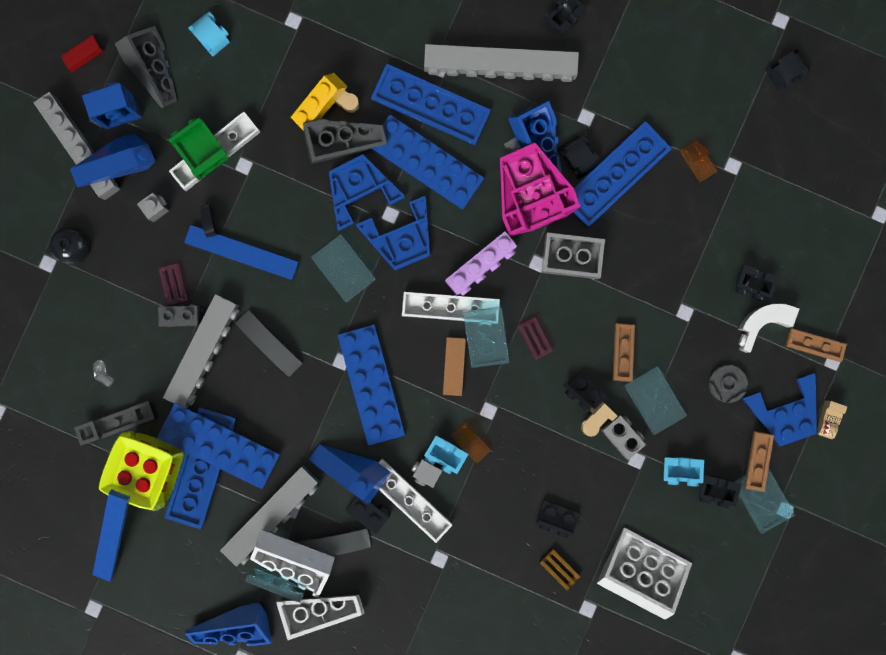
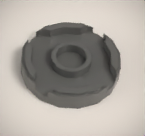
(728, 383)

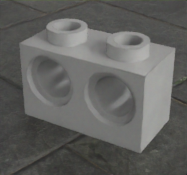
(619, 440)

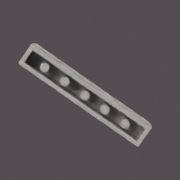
(71, 138)
(201, 351)
(270, 515)

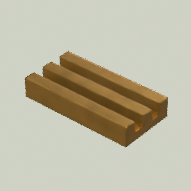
(571, 581)

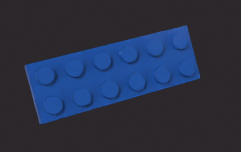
(430, 104)
(428, 163)
(619, 172)
(371, 385)
(218, 445)
(196, 482)

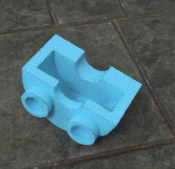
(209, 34)
(446, 455)
(684, 470)

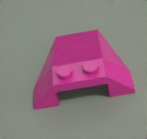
(533, 191)

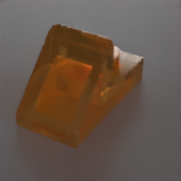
(698, 160)
(470, 443)

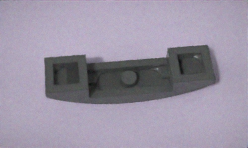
(268, 343)
(114, 423)
(339, 543)

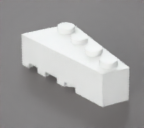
(293, 561)
(317, 613)

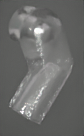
(99, 372)

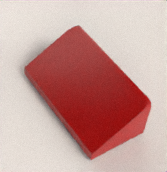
(82, 54)

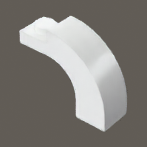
(754, 321)

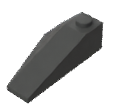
(146, 60)
(337, 139)

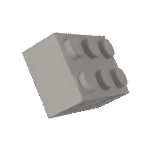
(573, 256)

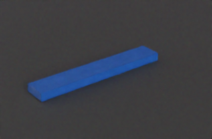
(242, 253)
(111, 535)

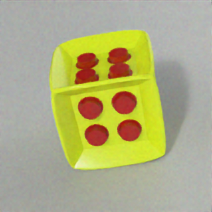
(142, 469)

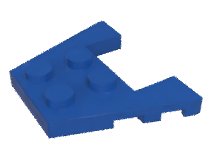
(355, 181)
(404, 244)
(791, 420)

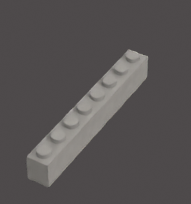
(501, 62)

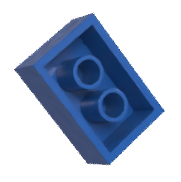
(111, 105)

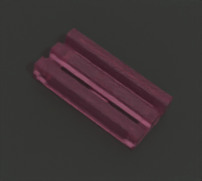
(180, 284)
(542, 352)

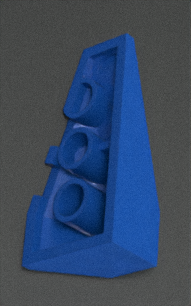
(538, 127)
(116, 159)
(355, 473)
(241, 624)

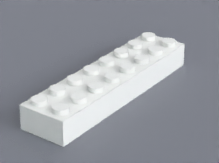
(230, 137)
(442, 306)
(414, 504)

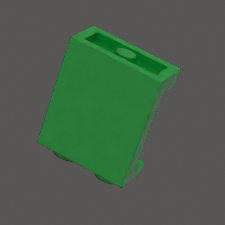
(199, 148)

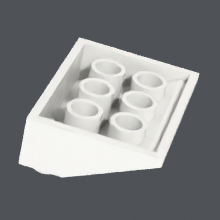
(645, 574)

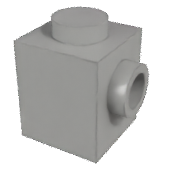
(153, 207)
(426, 473)

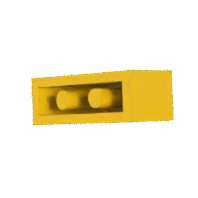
(319, 100)

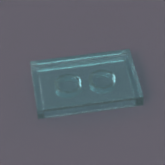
(343, 268)
(486, 337)
(655, 400)
(766, 507)
(275, 585)

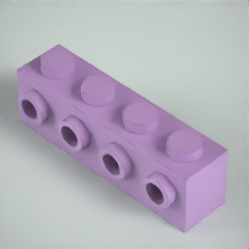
(485, 260)

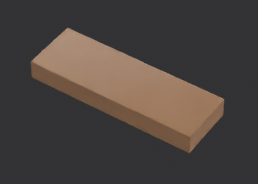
(815, 345)
(623, 352)
(454, 366)
(759, 461)

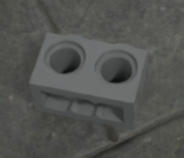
(179, 316)

